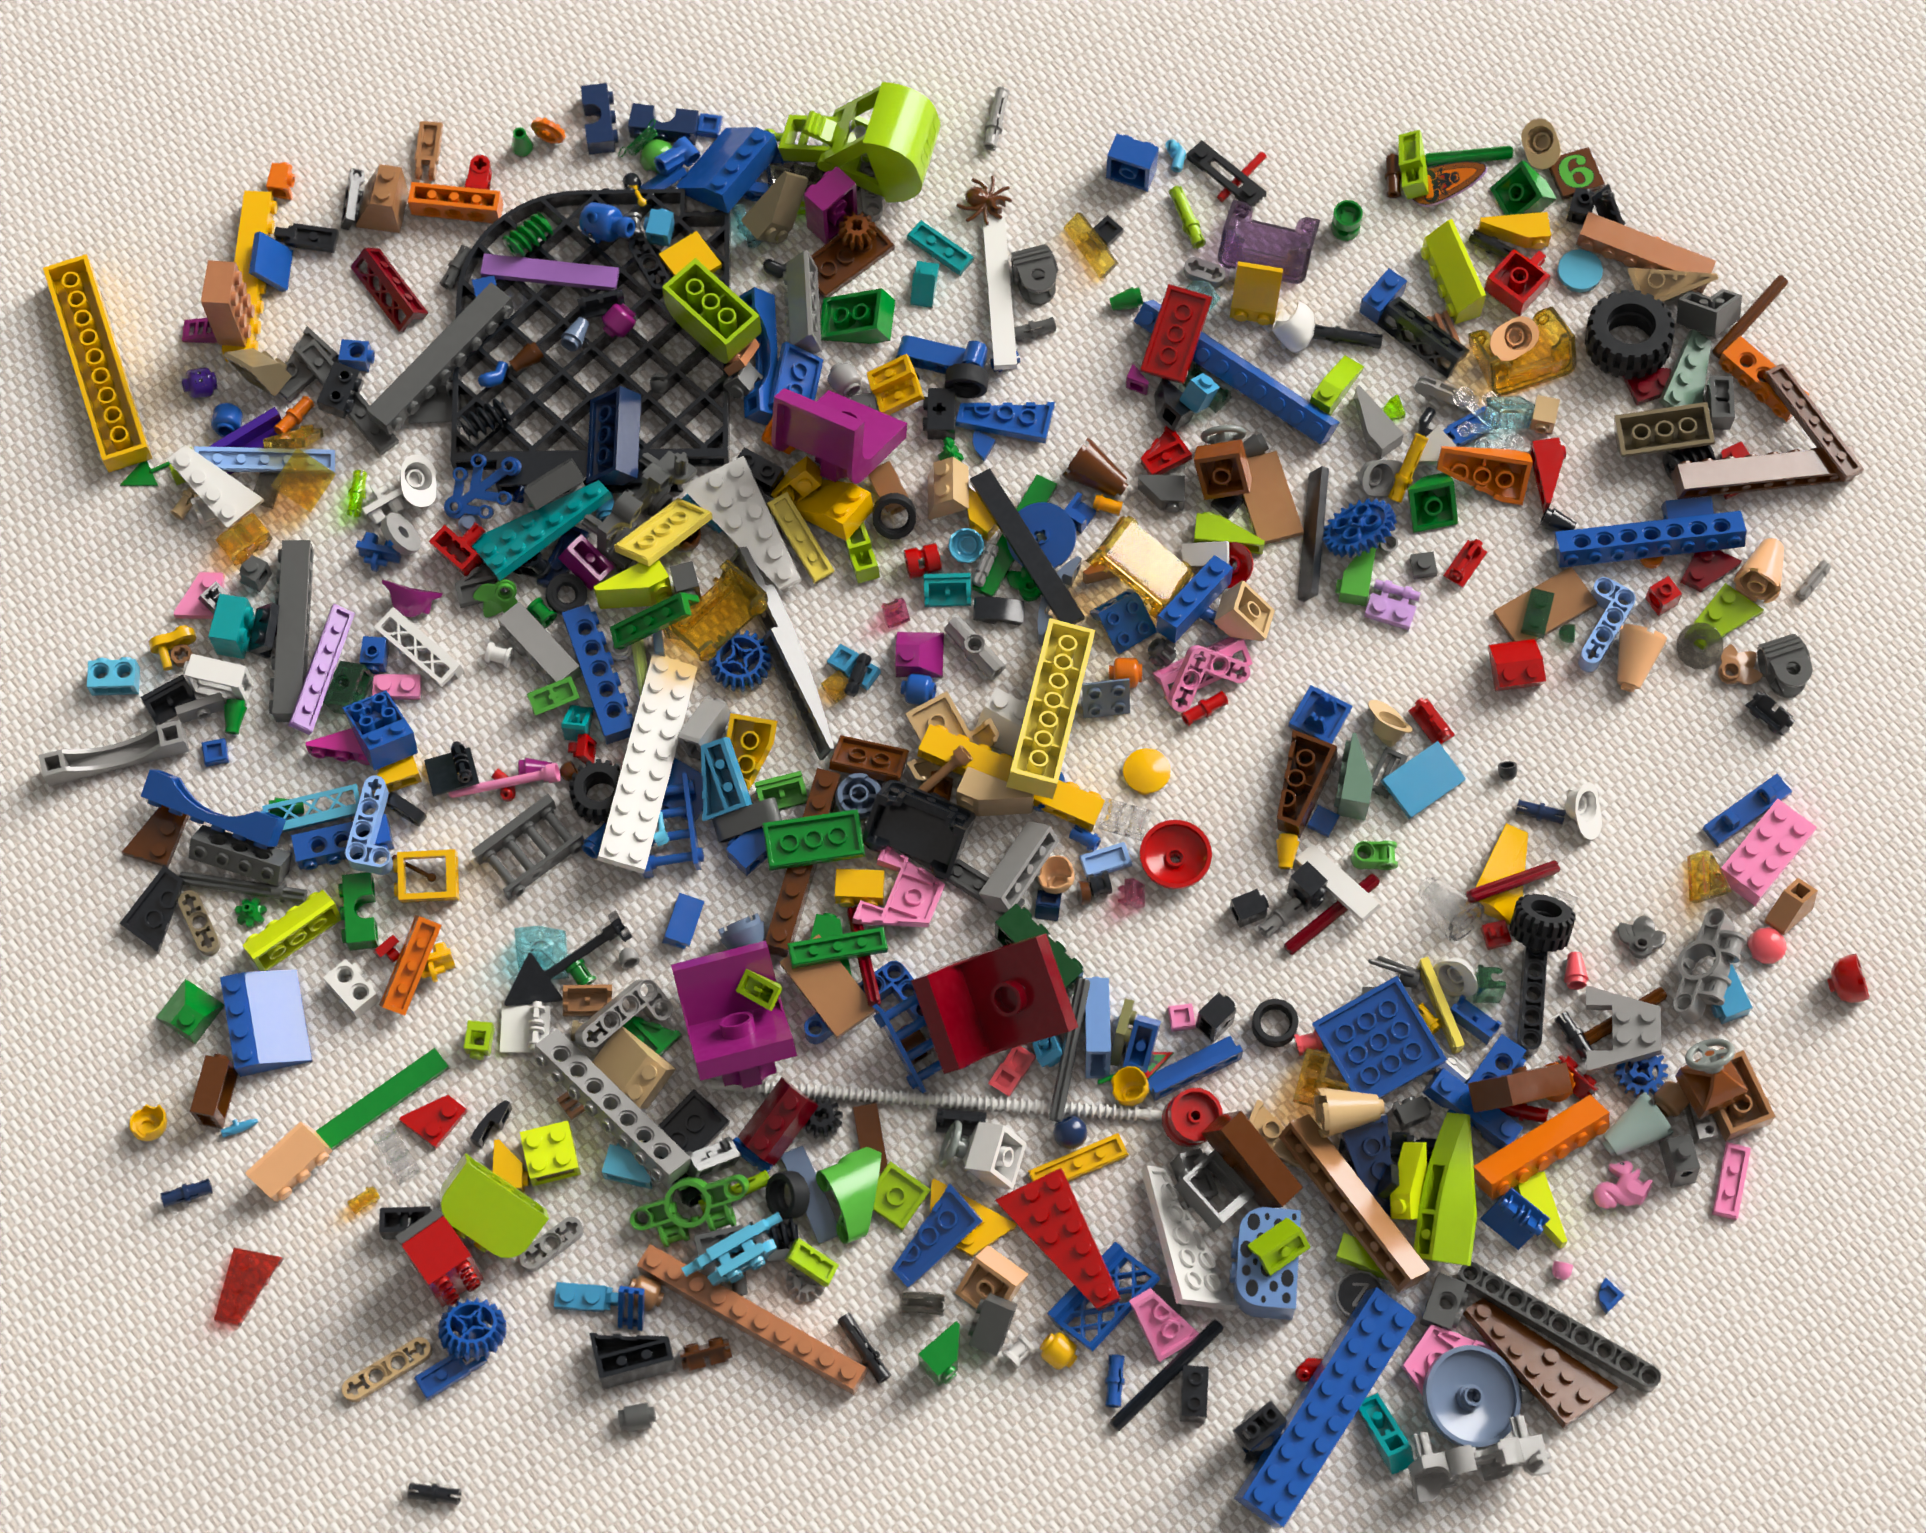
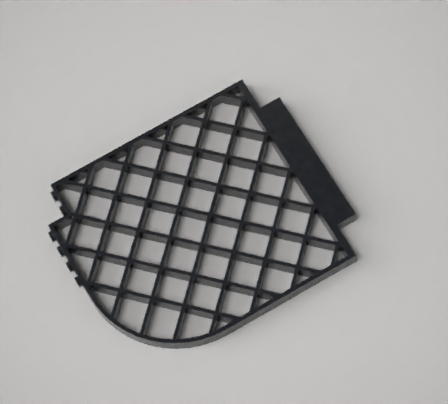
(536, 459)

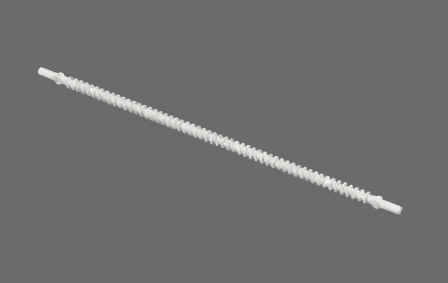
(1146, 1114)

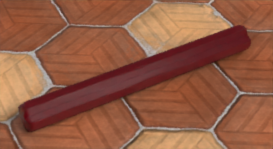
(1512, 881)
(1325, 919)
(865, 966)

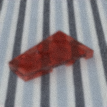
(243, 1283)

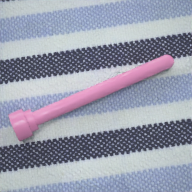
(549, 773)

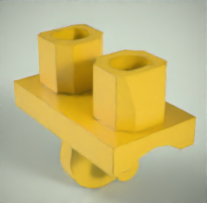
(438, 962)

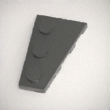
(300, 373)

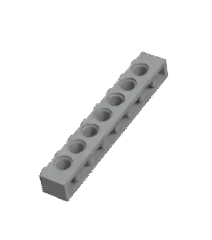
(624, 1111)

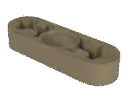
(198, 904)

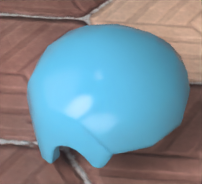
(966, 545)

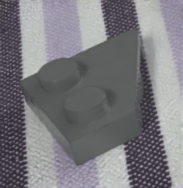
(467, 585)

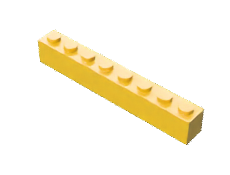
(255, 217)
(1068, 801)

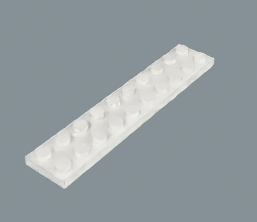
(647, 763)

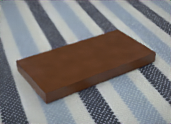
(840, 264)

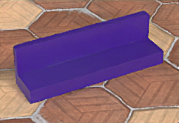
(252, 433)

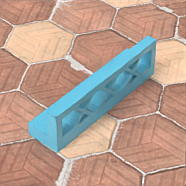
(320, 817)

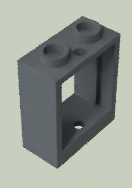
(552, 484)
(1229, 1180)

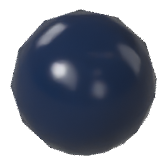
(1070, 1132)

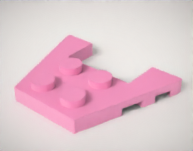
(911, 899)
(1429, 1347)

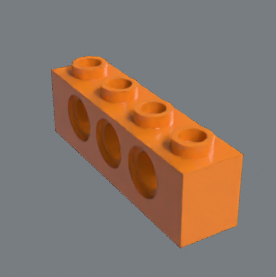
(455, 202)
(1743, 352)

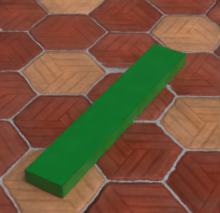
(1039, 491)
(383, 1099)

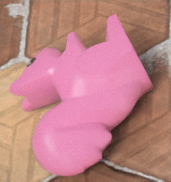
(1626, 1191)

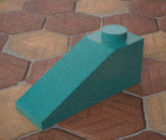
(1386, 1434)

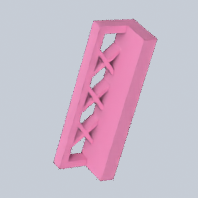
(1226, 646)

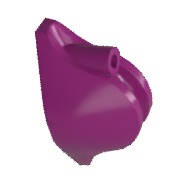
(410, 601)

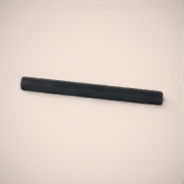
(1168, 1373)

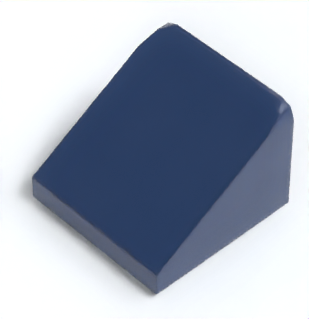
(1047, 906)

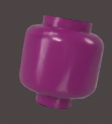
(618, 320)

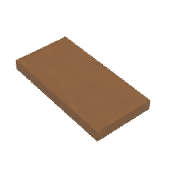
(1270, 500)
(1569, 602)
(831, 994)

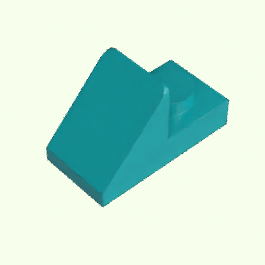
(924, 284)

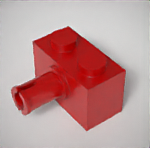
(459, 549)

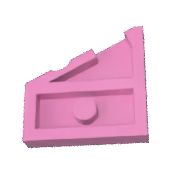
(190, 606)

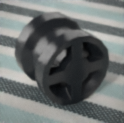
(1100, 884)

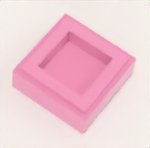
(1181, 1017)

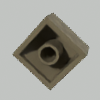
(260, 369)

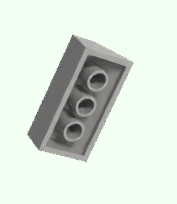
(803, 303)

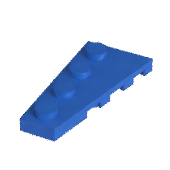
(1016, 421)
(942, 1230)

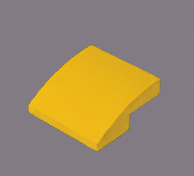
(895, 385)

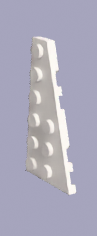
(745, 517)

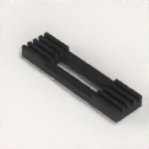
(1201, 157)

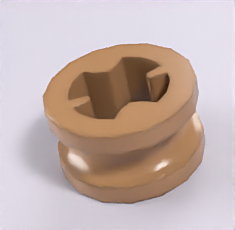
(177, 651)

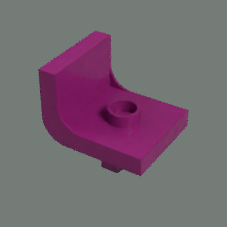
(839, 432)
(725, 1028)

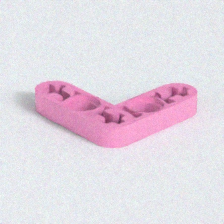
(1203, 665)

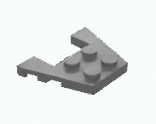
(1634, 1029)

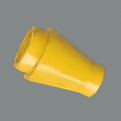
(1287, 848)

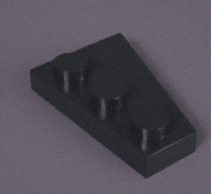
(154, 909)

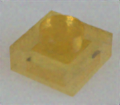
(835, 686)

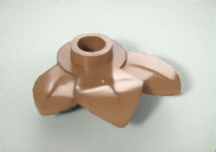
(1740, 665)

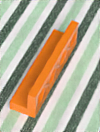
(410, 965)

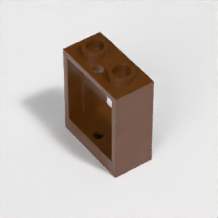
(214, 1091)

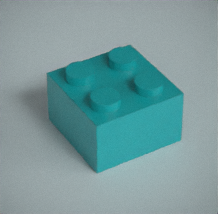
(232, 626)

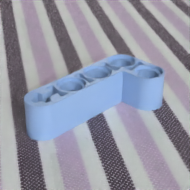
(1604, 628)
(370, 823)

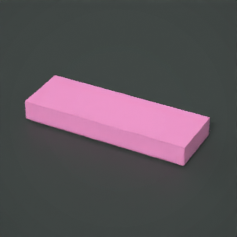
(1731, 1181)

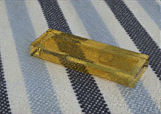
(1090, 245)

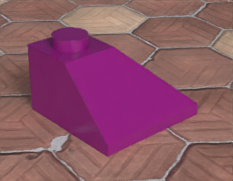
(919, 654)

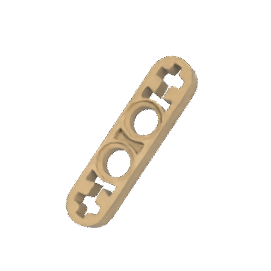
(389, 1373)

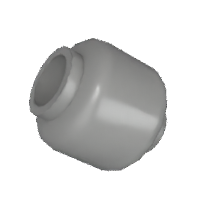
(844, 379)

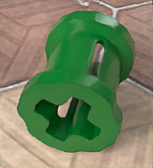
(541, 612)
(580, 973)

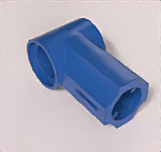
(680, 154)

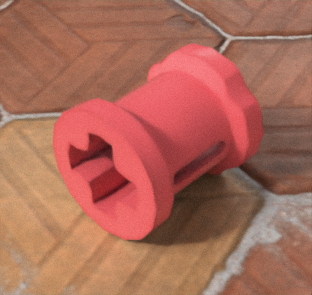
(1309, 1041)

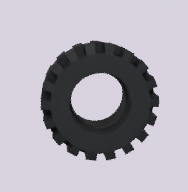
(585, 779)
(1542, 922)

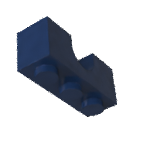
(597, 102)
(682, 125)

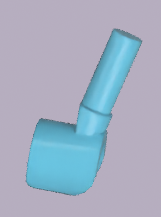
(661, 837)

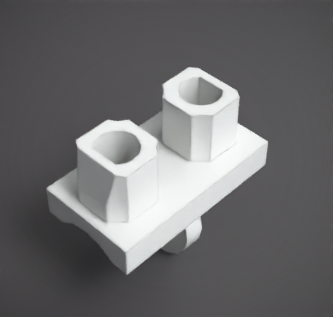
(392, 499)

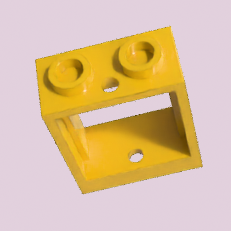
(452, 876)

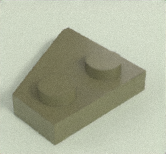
(1123, 1031)

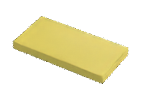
(663, 532)

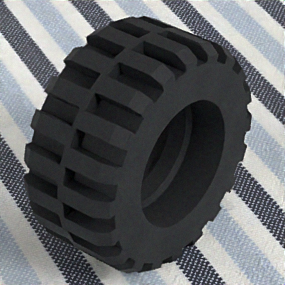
(1631, 310)

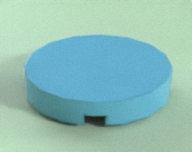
(1580, 270)

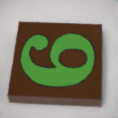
(1576, 170)

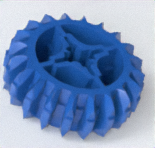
(757, 651)
(475, 1335)

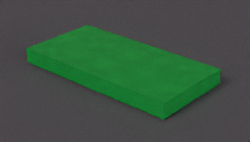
(813, 840)

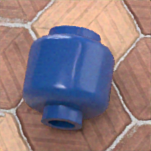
(226, 419)
(918, 689)

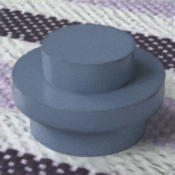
(467, 521)

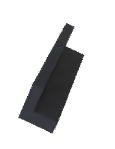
(1424, 332)

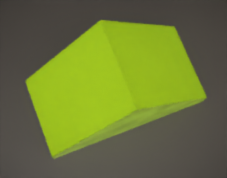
(759, 989)

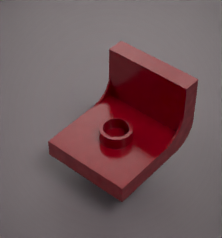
(994, 1002)

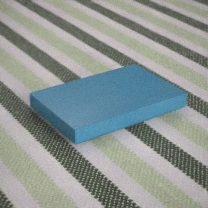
(1423, 780)

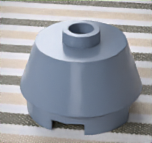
(858, 793)
(743, 932)

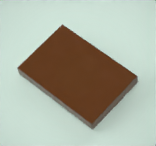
(869, 758)

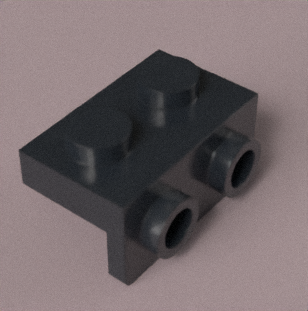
(264, 630)

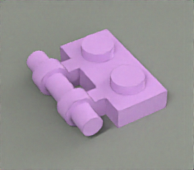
(1390, 610)

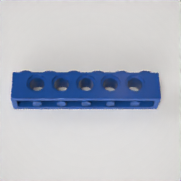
(575, 622)

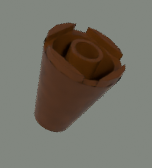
(1096, 470)

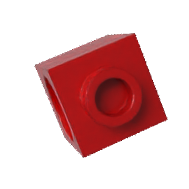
(1663, 595)

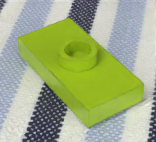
(811, 1262)

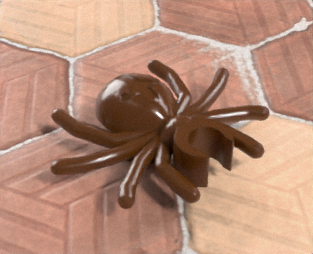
(982, 199)

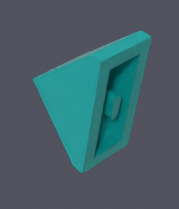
(577, 721)

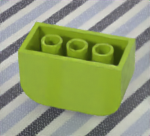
(710, 311)
(490, 1210)

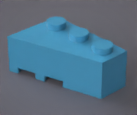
(722, 780)

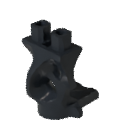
(1259, 1431)

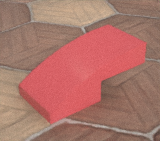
(1012, 1070)

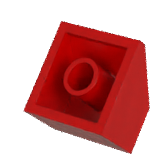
(1516, 665)

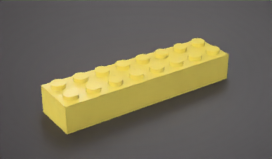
(1050, 709)

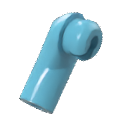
(1177, 153)

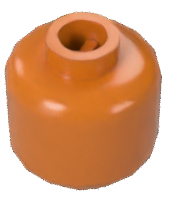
(1126, 668)

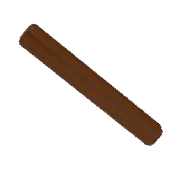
(1605, 1027)

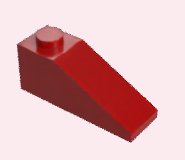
(1547, 463)

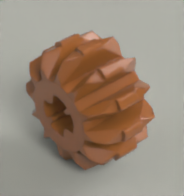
(850, 232)

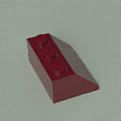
(777, 1121)

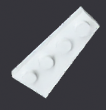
(217, 489)

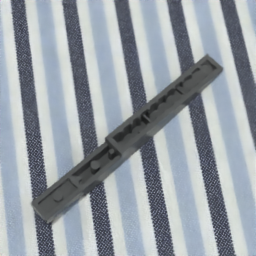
(789, 659)

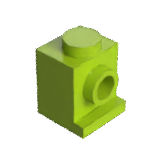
(479, 1031)

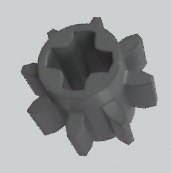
(1161, 652)

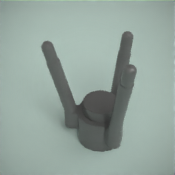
(1408, 975)

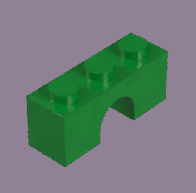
(356, 891)

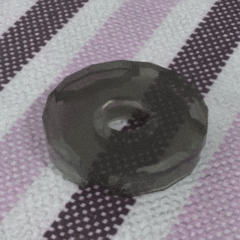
(1689, 635)

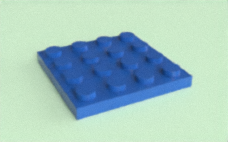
(1379, 1040)

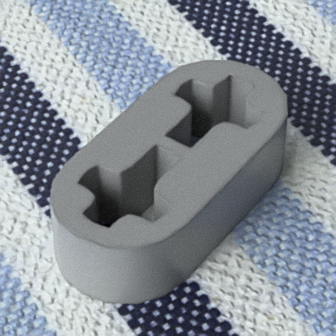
(1204, 271)

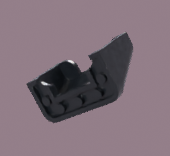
(918, 826)

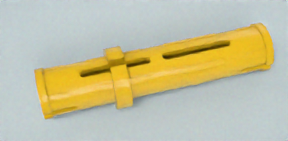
(1410, 462)

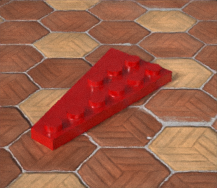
(1056, 1224)

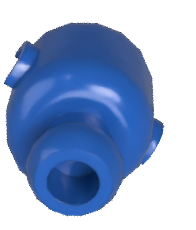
(605, 223)

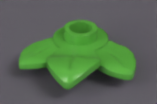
(494, 599)

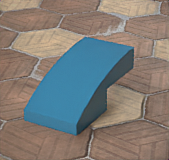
(845, 659)

